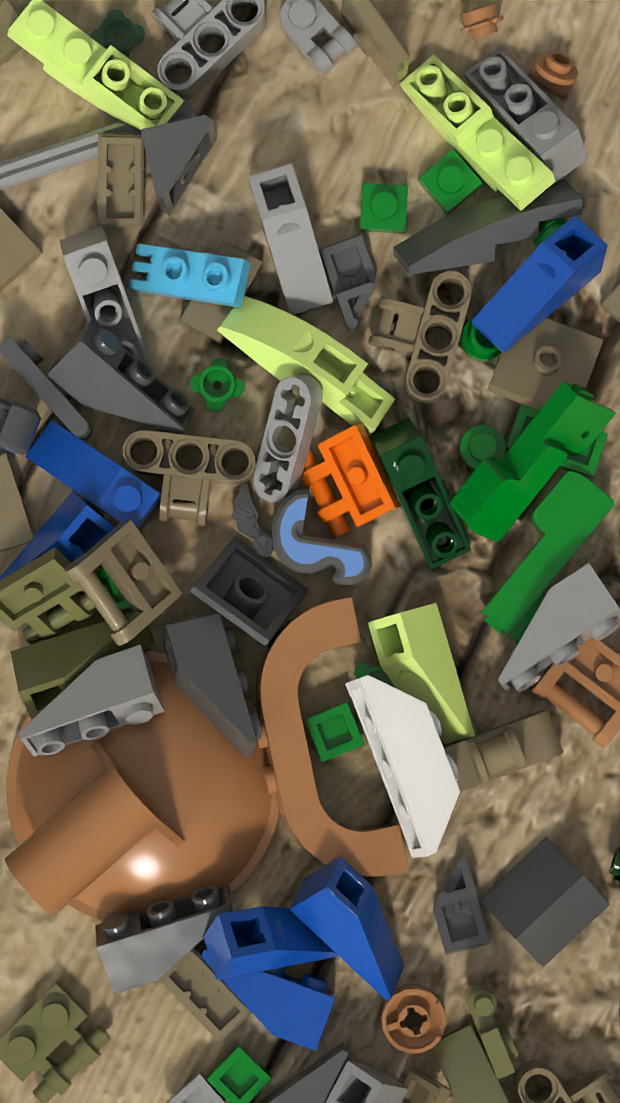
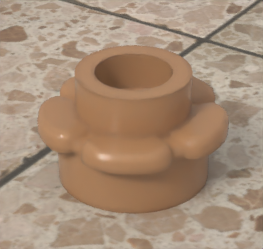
(481, 21)

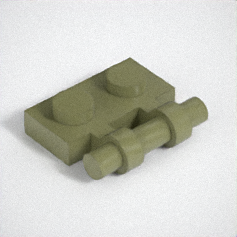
(37, 588)
(41, 1031)
(494, 1037)

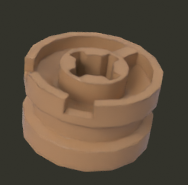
(416, 1038)

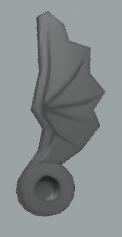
(247, 522)

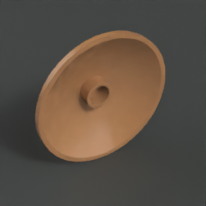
(138, 812)

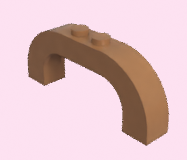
(290, 771)

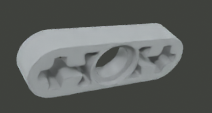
(303, 426)

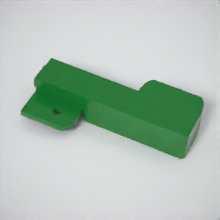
(505, 487)
(565, 522)

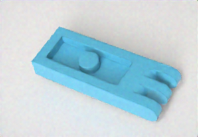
(191, 275)

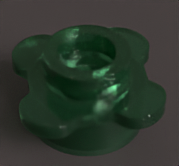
(118, 23)

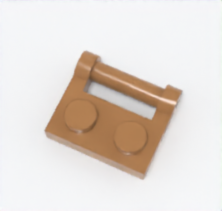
(598, 672)

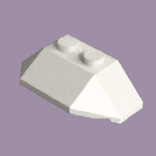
(410, 760)

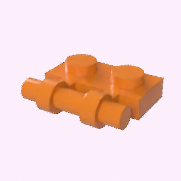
(358, 476)

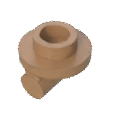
(554, 73)

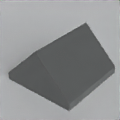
(175, 156)
(249, 591)
(544, 902)

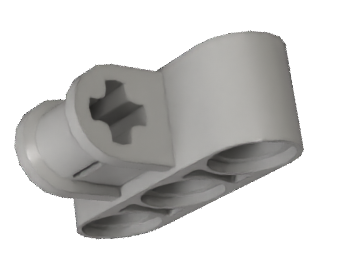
(189, 25)

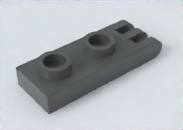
(25, 361)

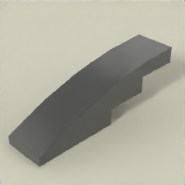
(474, 232)

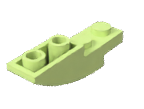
(92, 71)
(476, 134)
(292, 347)

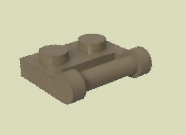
(135, 573)

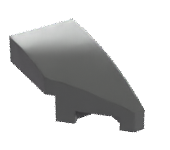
(350, 276)
(459, 912)

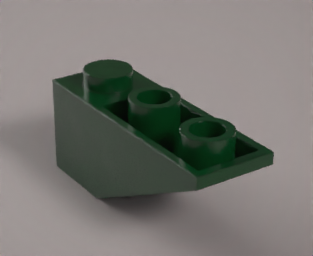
(420, 492)

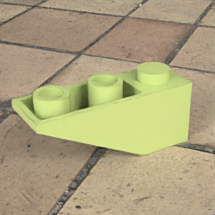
(420, 663)

